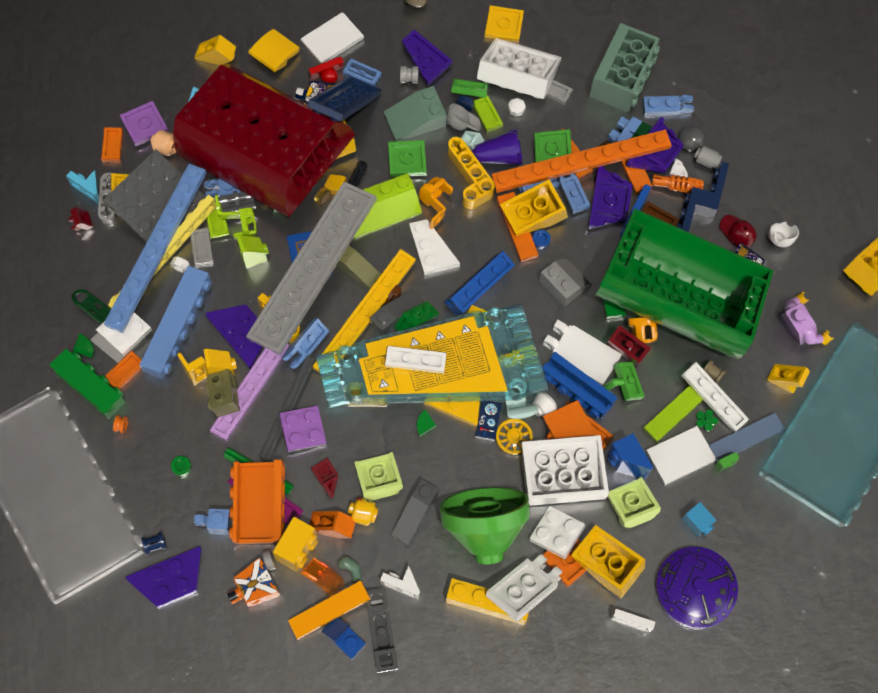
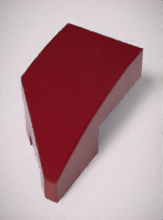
(326, 476)

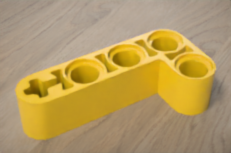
(468, 170)

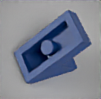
(344, 637)

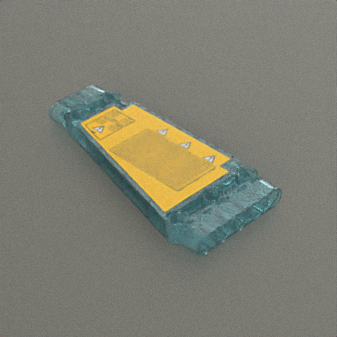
(472, 366)

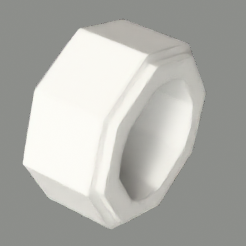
(516, 107)
(179, 264)

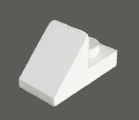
(406, 586)

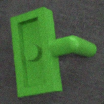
(627, 380)

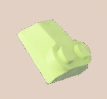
(379, 476)
(634, 503)

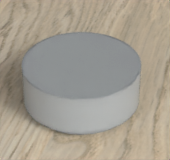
(269, 560)

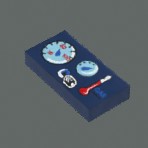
(488, 420)

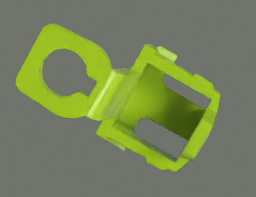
(246, 215)

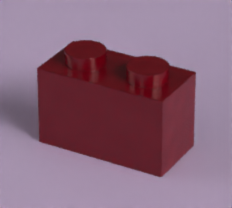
(628, 345)

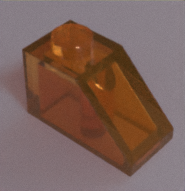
(323, 577)

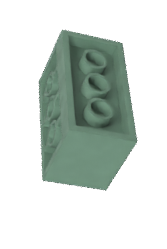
(625, 68)

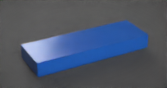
(638, 204)

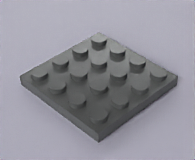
(145, 193)

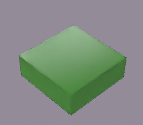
(727, 462)

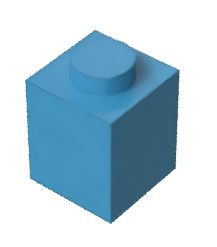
(699, 520)

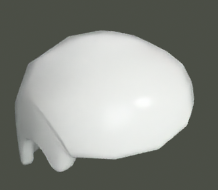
(782, 234)

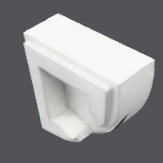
(678, 169)

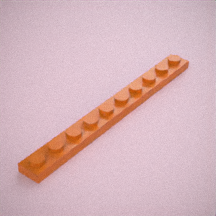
(581, 161)

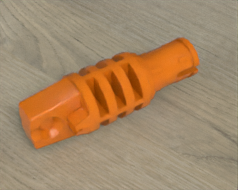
(677, 183)

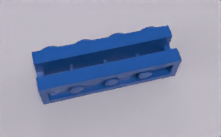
(479, 283)
(578, 386)

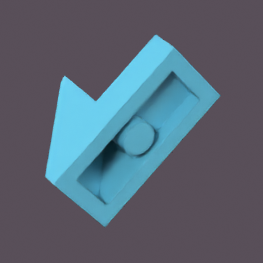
(88, 186)

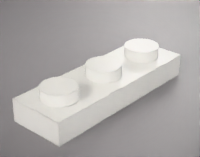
(415, 359)

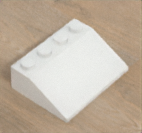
(518, 68)
(564, 470)

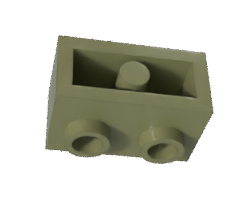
(222, 393)

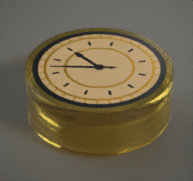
(322, 196)

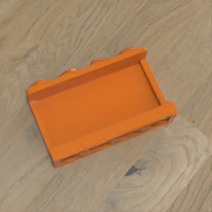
(257, 502)

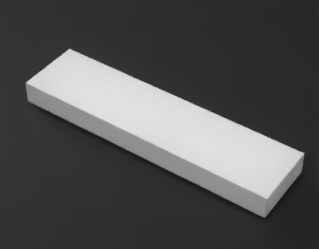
(715, 397)

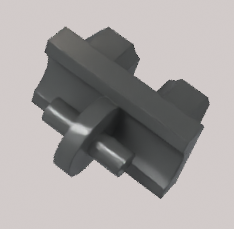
(236, 201)

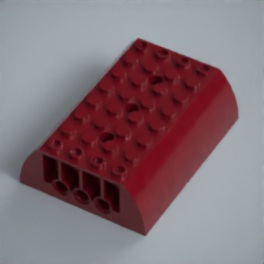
(219, 137)

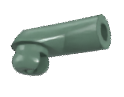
(351, 565)

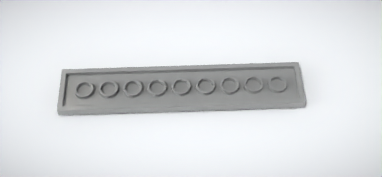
(311, 268)

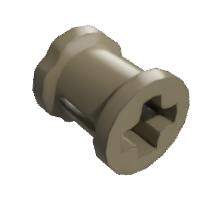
(714, 371)

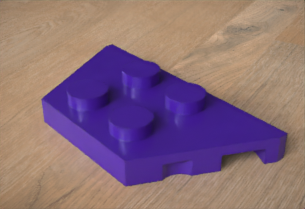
(660, 160)
(610, 199)
(234, 326)
(169, 579)

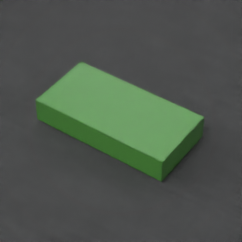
(469, 88)

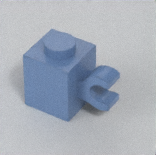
(217, 521)

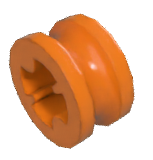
(120, 424)

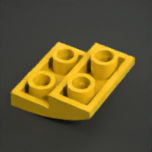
(274, 50)

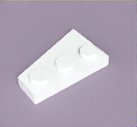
(431, 249)

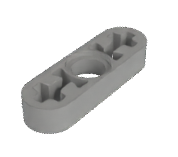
(102, 206)

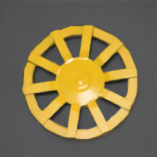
(513, 436)

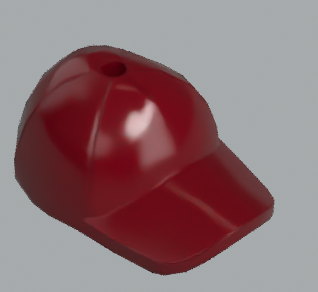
(734, 230)

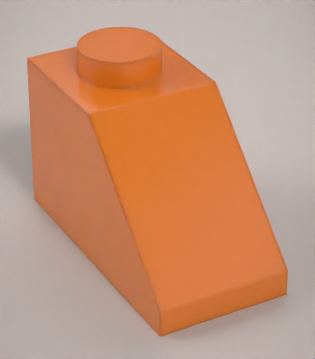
(332, 524)

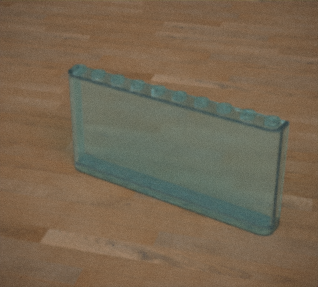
(833, 438)

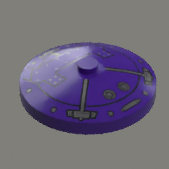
(696, 587)

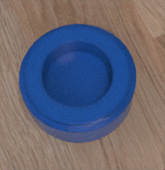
(541, 239)

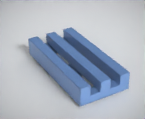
(361, 75)

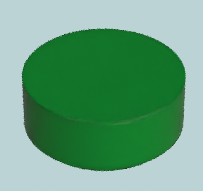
(181, 466)

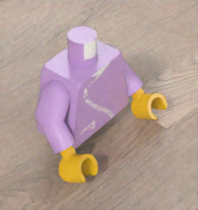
(801, 322)

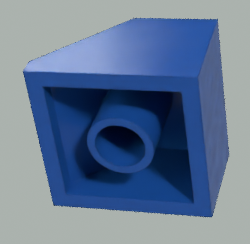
(629, 457)

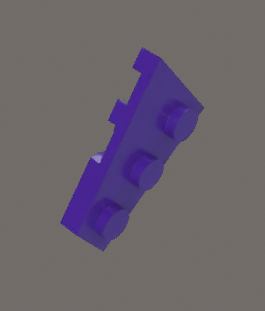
(426, 56)

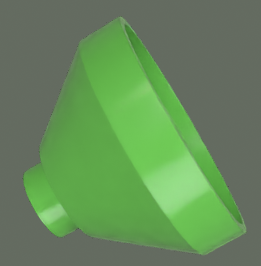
(486, 520)

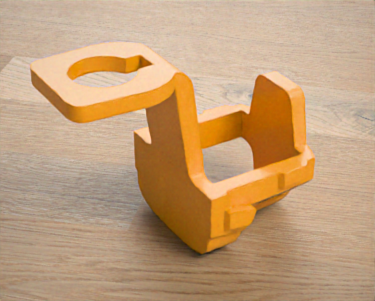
(430, 192)
(638, 328)

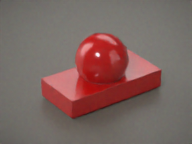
(327, 70)

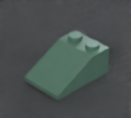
(416, 114)

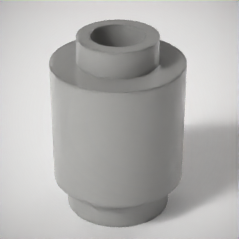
(708, 157)

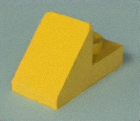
(788, 376)

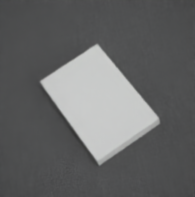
(332, 38)
(680, 455)

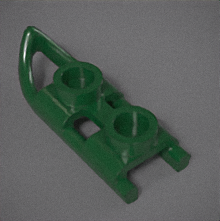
(89, 305)

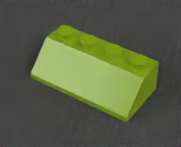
(394, 203)

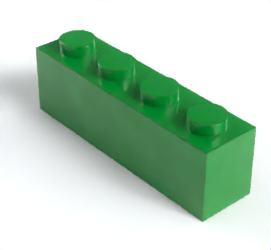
(87, 383)

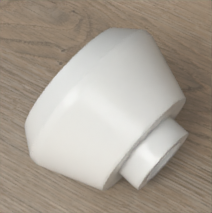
(544, 403)

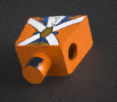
(253, 585)

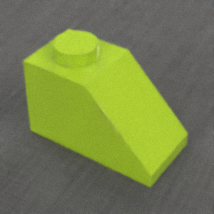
(252, 250)

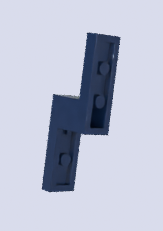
(704, 201)

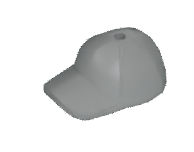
(461, 119)

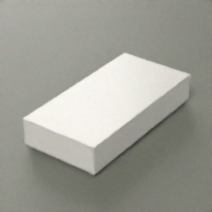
(633, 620)

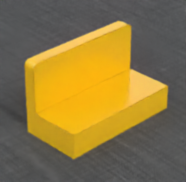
(196, 370)

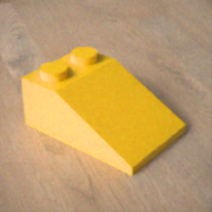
(534, 209)
(865, 269)
(609, 561)

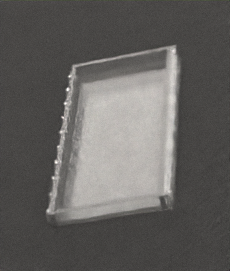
(59, 499)

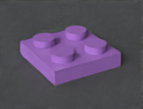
(143, 123)
(302, 428)

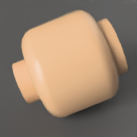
(163, 142)

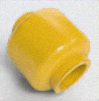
(363, 511)

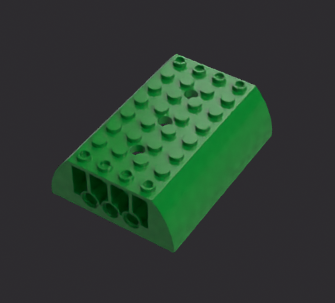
(696, 275)

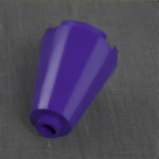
(500, 149)

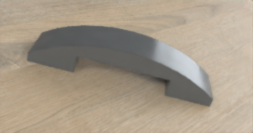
(381, 631)

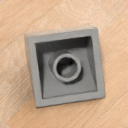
(564, 281)

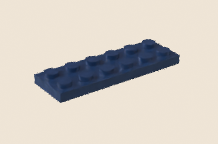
(344, 98)

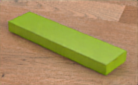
(673, 414)

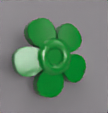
(705, 419)

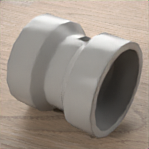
(409, 74)

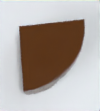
(395, 293)

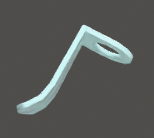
(521, 408)

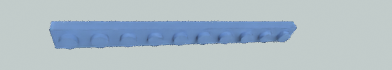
(155, 248)

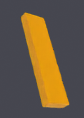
(329, 609)

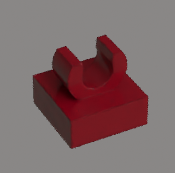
(80, 219)

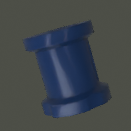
(157, 538)

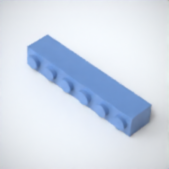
(175, 322)

